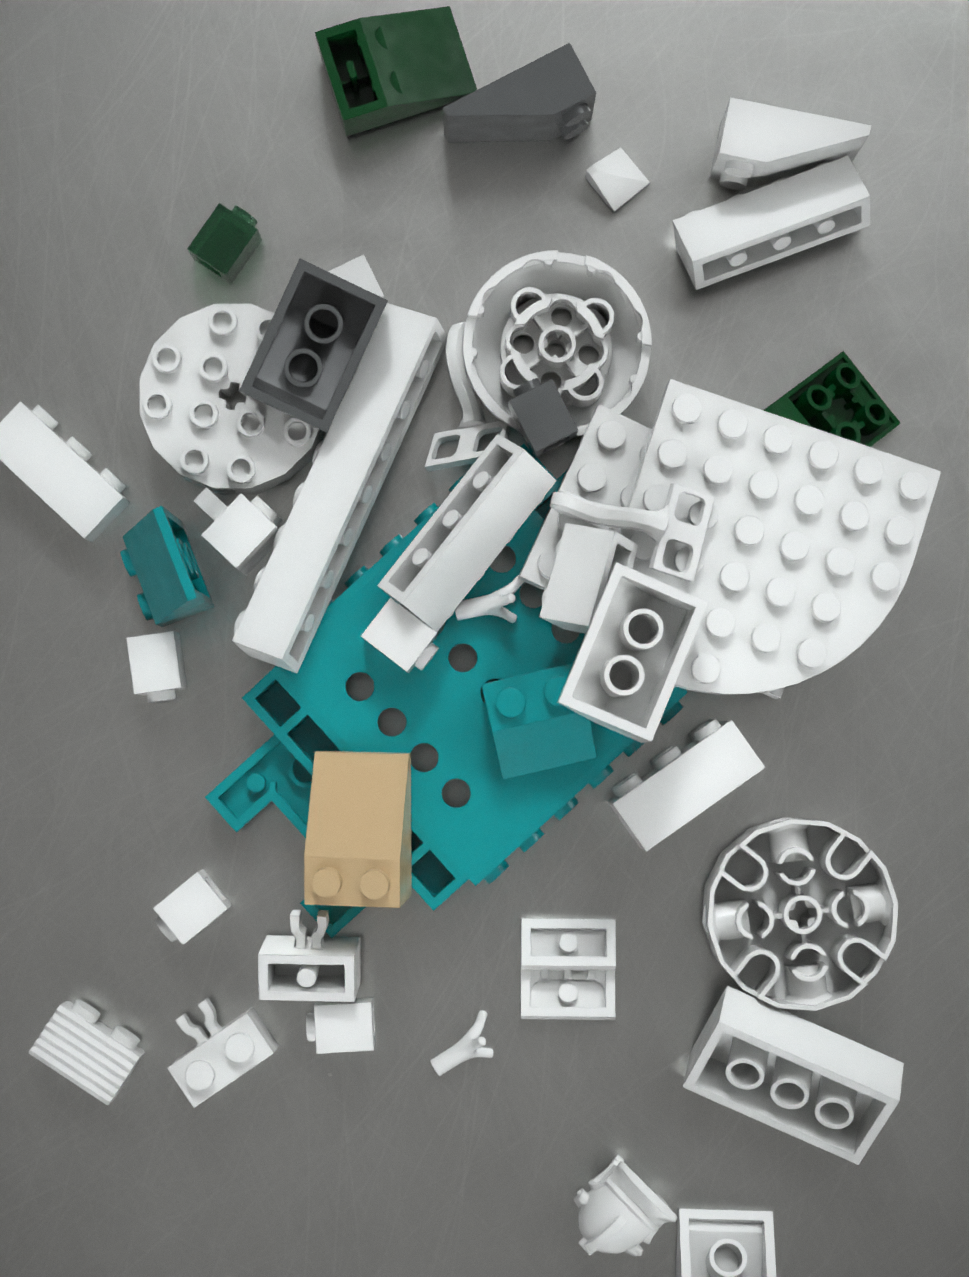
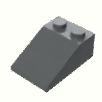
(526, 105)
(313, 345)

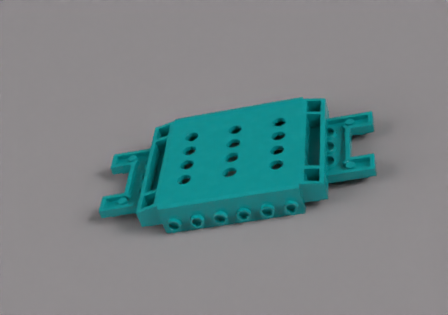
(441, 708)

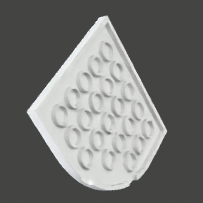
(799, 541)

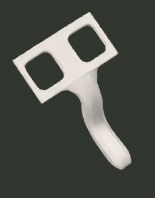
(473, 421)
(658, 524)

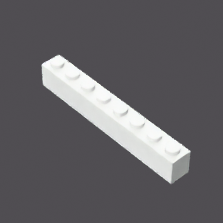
(340, 489)

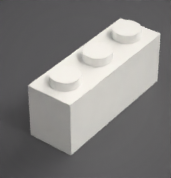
(60, 471)

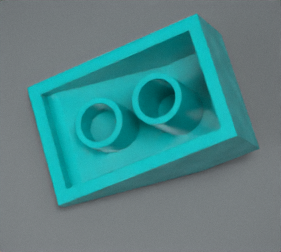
(165, 568)

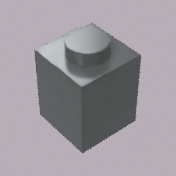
(541, 416)

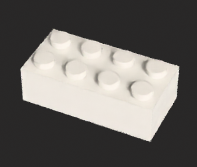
(794, 1075)

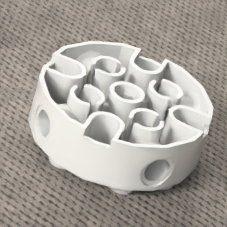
(187, 411)
(836, 943)

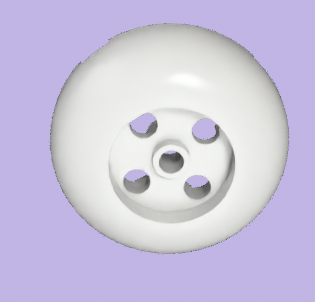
(521, 302)

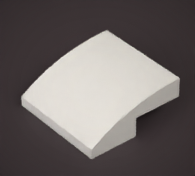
(568, 969)

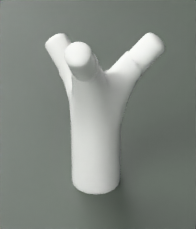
(491, 603)
(466, 1048)

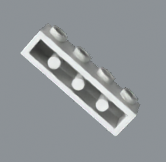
(772, 222)
(467, 532)

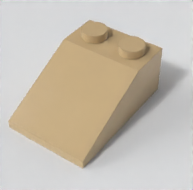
(359, 830)

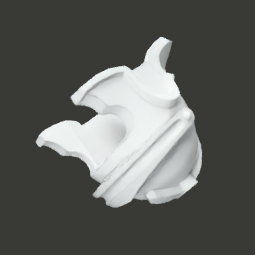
(619, 1211)

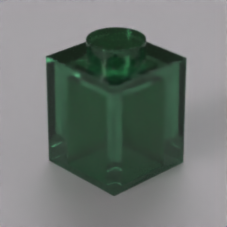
(226, 242)

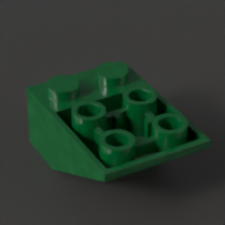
(394, 66)
(839, 403)

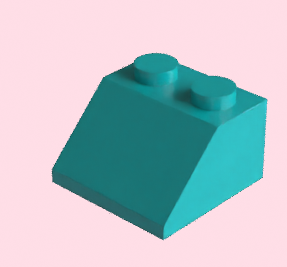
(530, 725)

